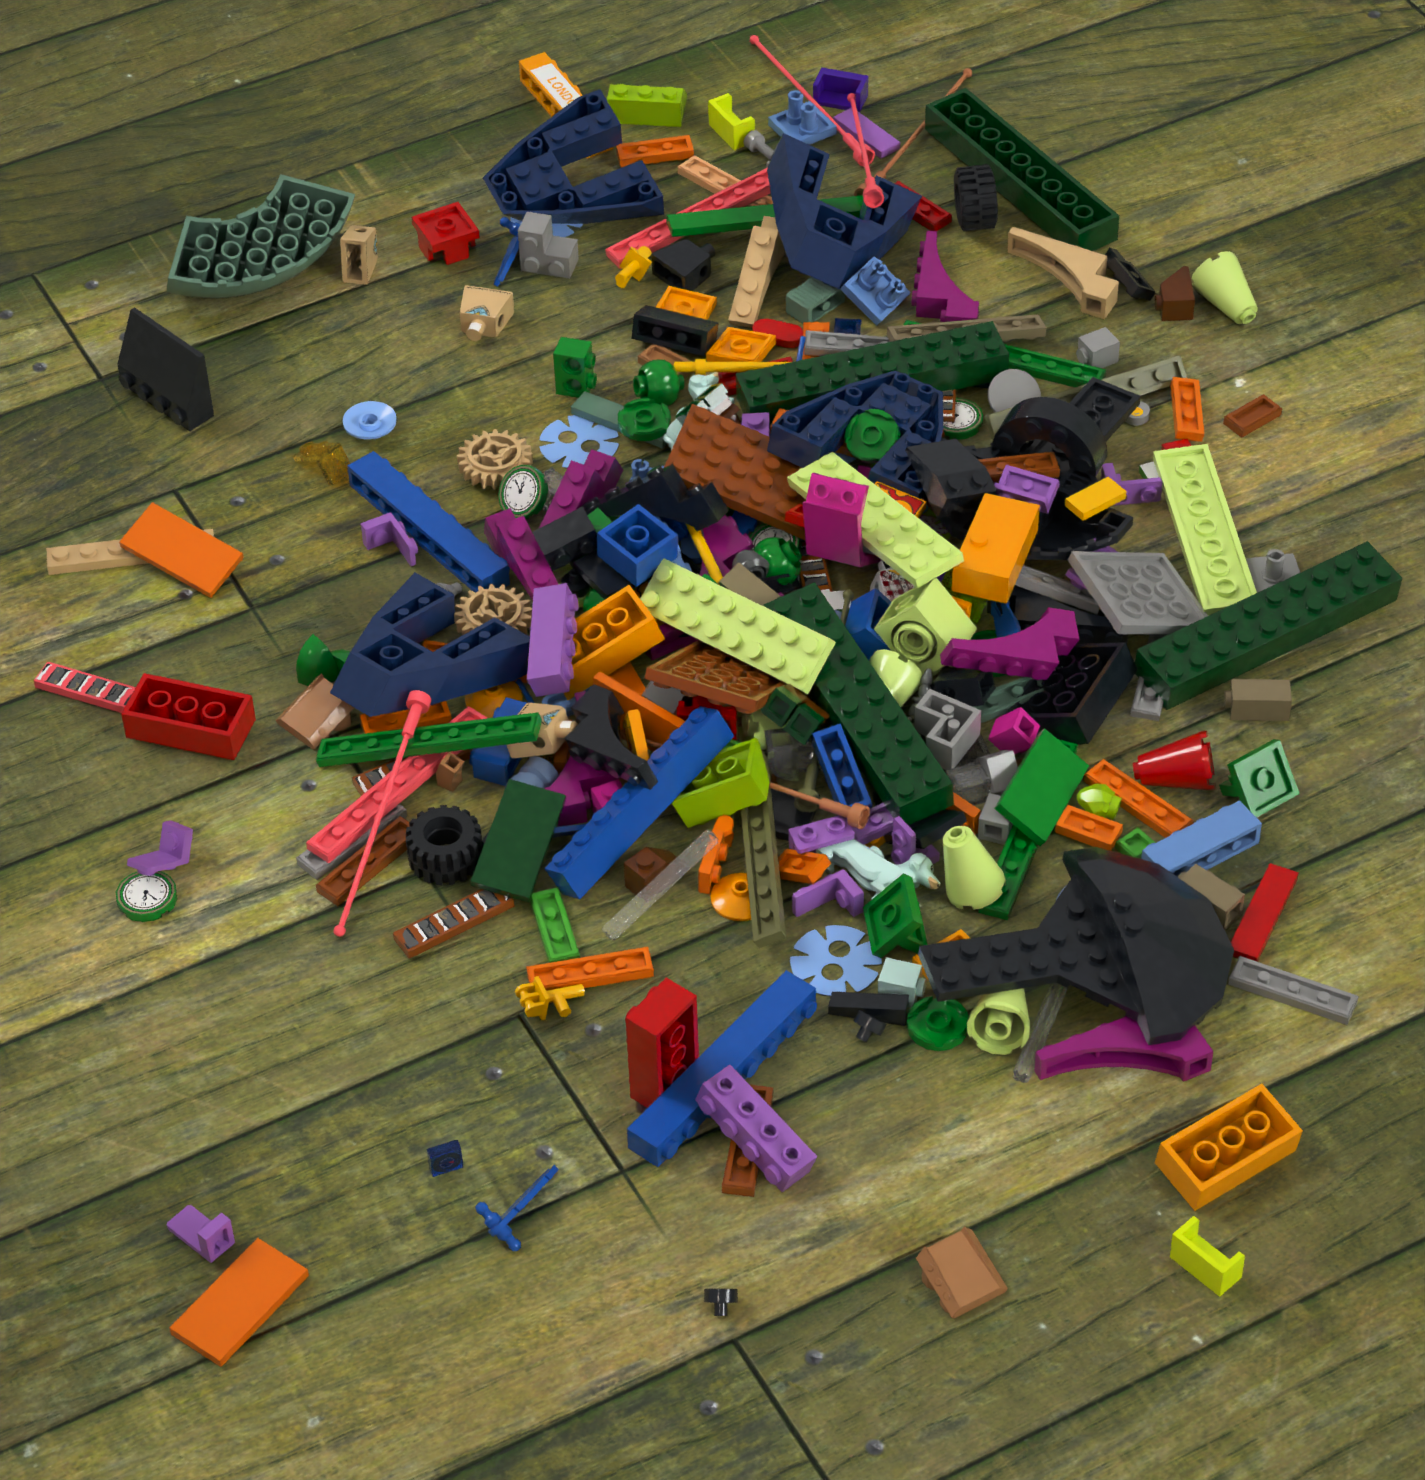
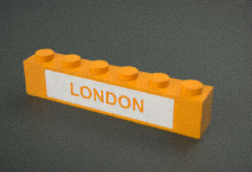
(549, 84)

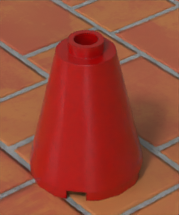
(1178, 764)

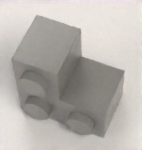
(542, 251)
(948, 727)

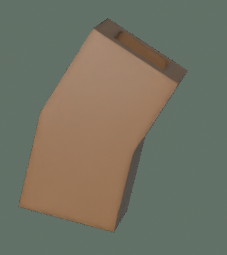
(450, 772)

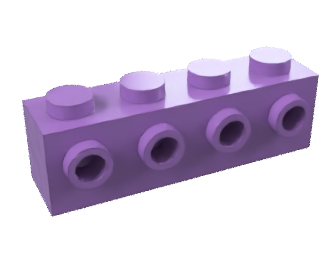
(552, 640)
(755, 1128)

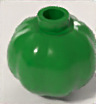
(659, 382)
(782, 558)

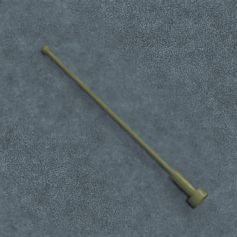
(813, 769)

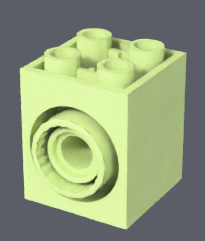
(922, 625)

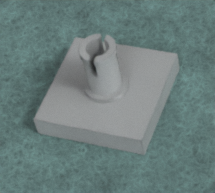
(1272, 568)

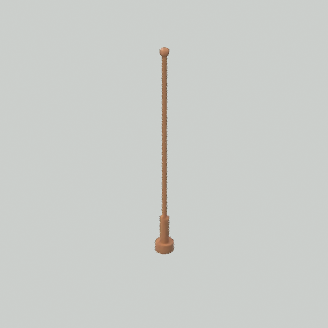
(859, 191)
(856, 816)

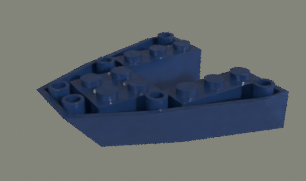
(533, 176)
(824, 238)
(820, 425)
(391, 663)

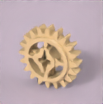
(492, 457)
(493, 603)

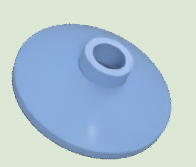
(369, 420)

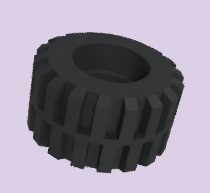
(975, 197)
(439, 828)

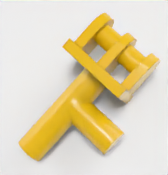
(634, 264)
(536, 998)

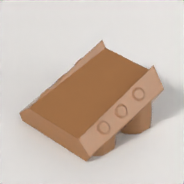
(316, 714)
(960, 1273)

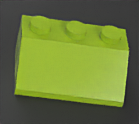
(647, 105)
(727, 784)

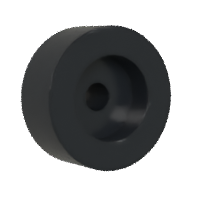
(576, 583)
(868, 1025)
(720, 1298)

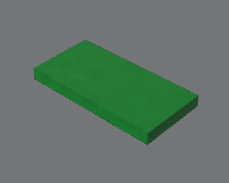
(1041, 787)

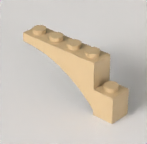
(760, 262)
(1074, 266)

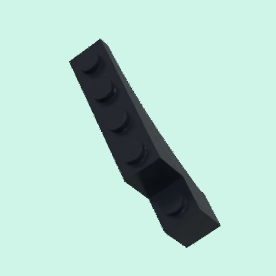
(664, 496)
(1030, 606)
(599, 742)

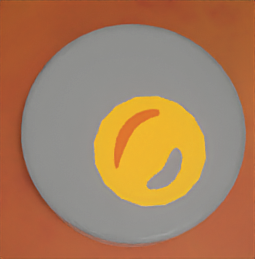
(1139, 415)

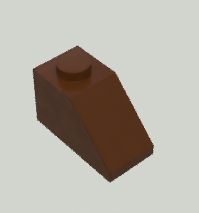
(1176, 297)
(645, 866)

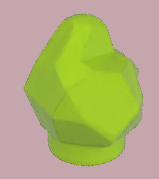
(1099, 800)

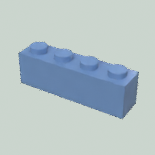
(1207, 840)

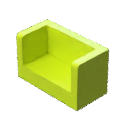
(726, 122)
(1204, 1260)

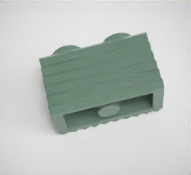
(812, 300)

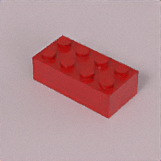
(188, 716)
(661, 1040)

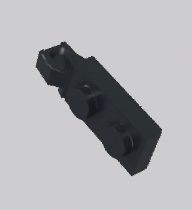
(1128, 275)

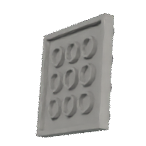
(1137, 591)

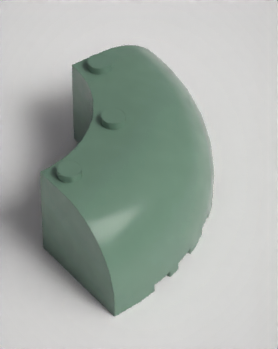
(261, 244)

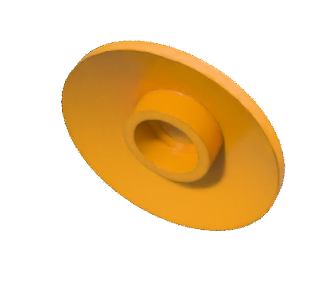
(489, 699)
(731, 897)

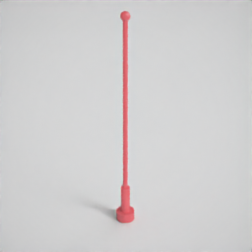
(847, 137)
(872, 194)
(418, 703)

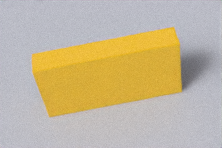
(1095, 498)

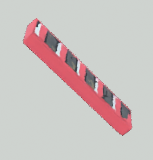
(83, 687)

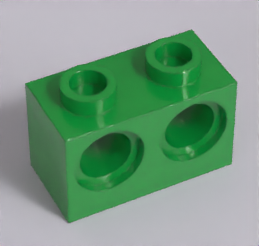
(574, 367)

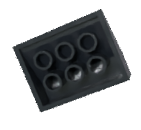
(165, 371)
(1079, 705)

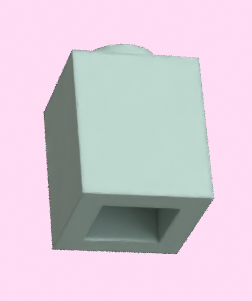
(902, 979)

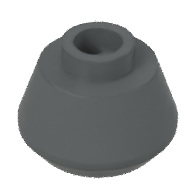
(753, 562)

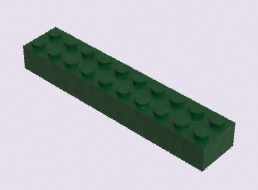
(1022, 171)
(940, 359)
(1267, 624)
(872, 720)

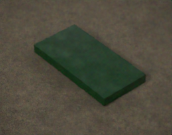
(518, 840)

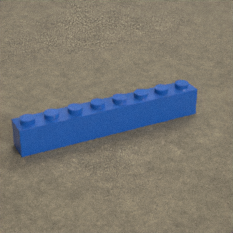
(428, 523)
(636, 807)
(743, 1046)

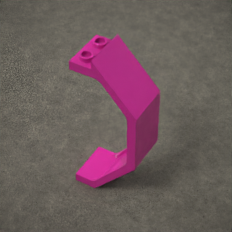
(834, 519)

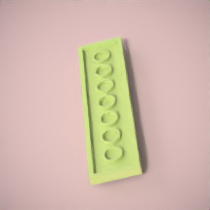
(887, 526)
(1204, 527)
(737, 625)

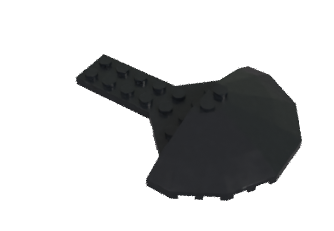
(1061, 529)
(1117, 933)

